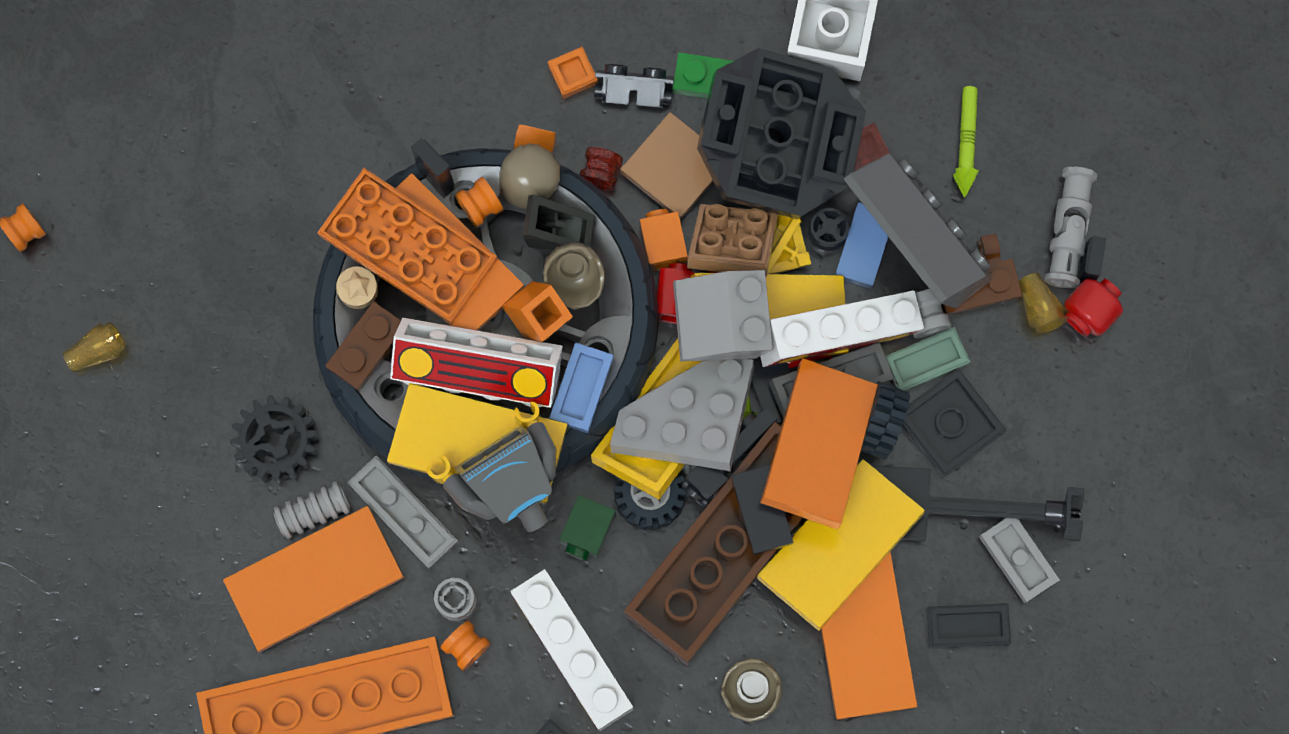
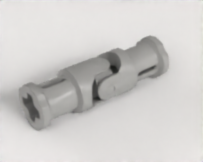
(1070, 231)

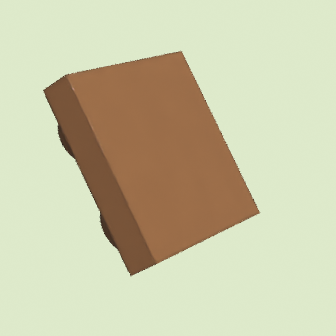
(670, 167)
(732, 239)

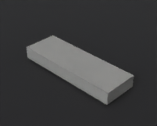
(403, 512)

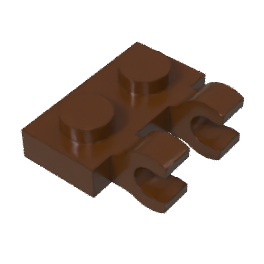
(1001, 289)

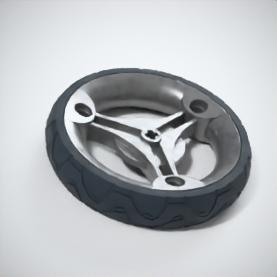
(626, 309)

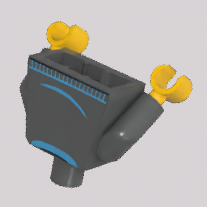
(507, 475)

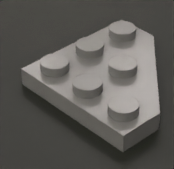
(689, 417)

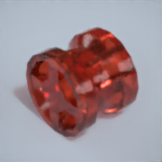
(601, 167)

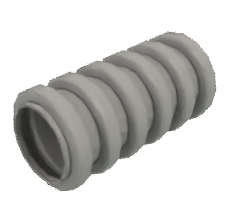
(311, 510)

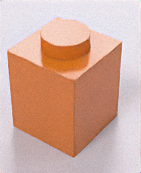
(663, 239)
(537, 311)

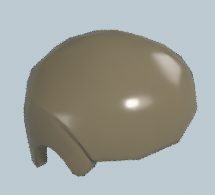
(528, 172)
(574, 274)
(752, 689)

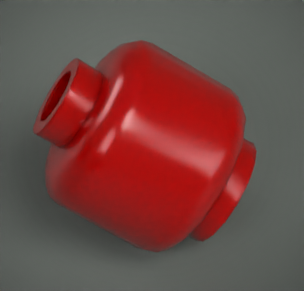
(1093, 307)

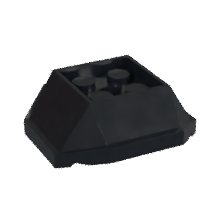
(809, 109)

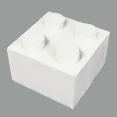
(833, 34)

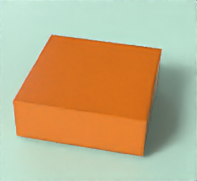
(572, 72)

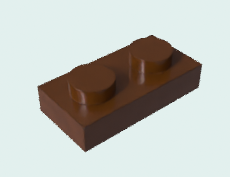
(364, 347)

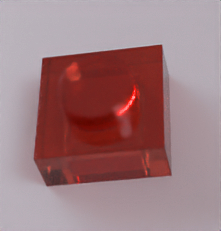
(870, 147)

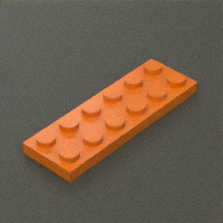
(342, 696)

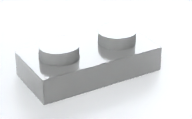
(1019, 558)

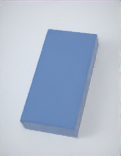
(862, 249)
(581, 387)

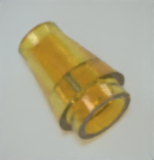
(1041, 305)
(97, 346)

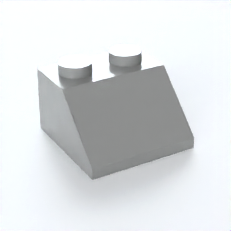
(723, 316)

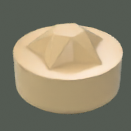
(357, 287)

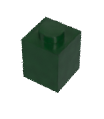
(587, 528)

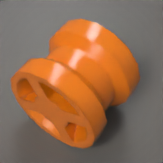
(479, 202)
(21, 227)
(465, 645)

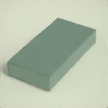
(927, 360)

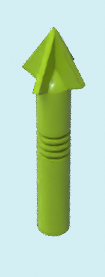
(965, 172)

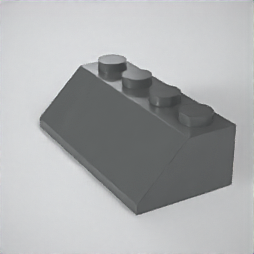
(920, 230)

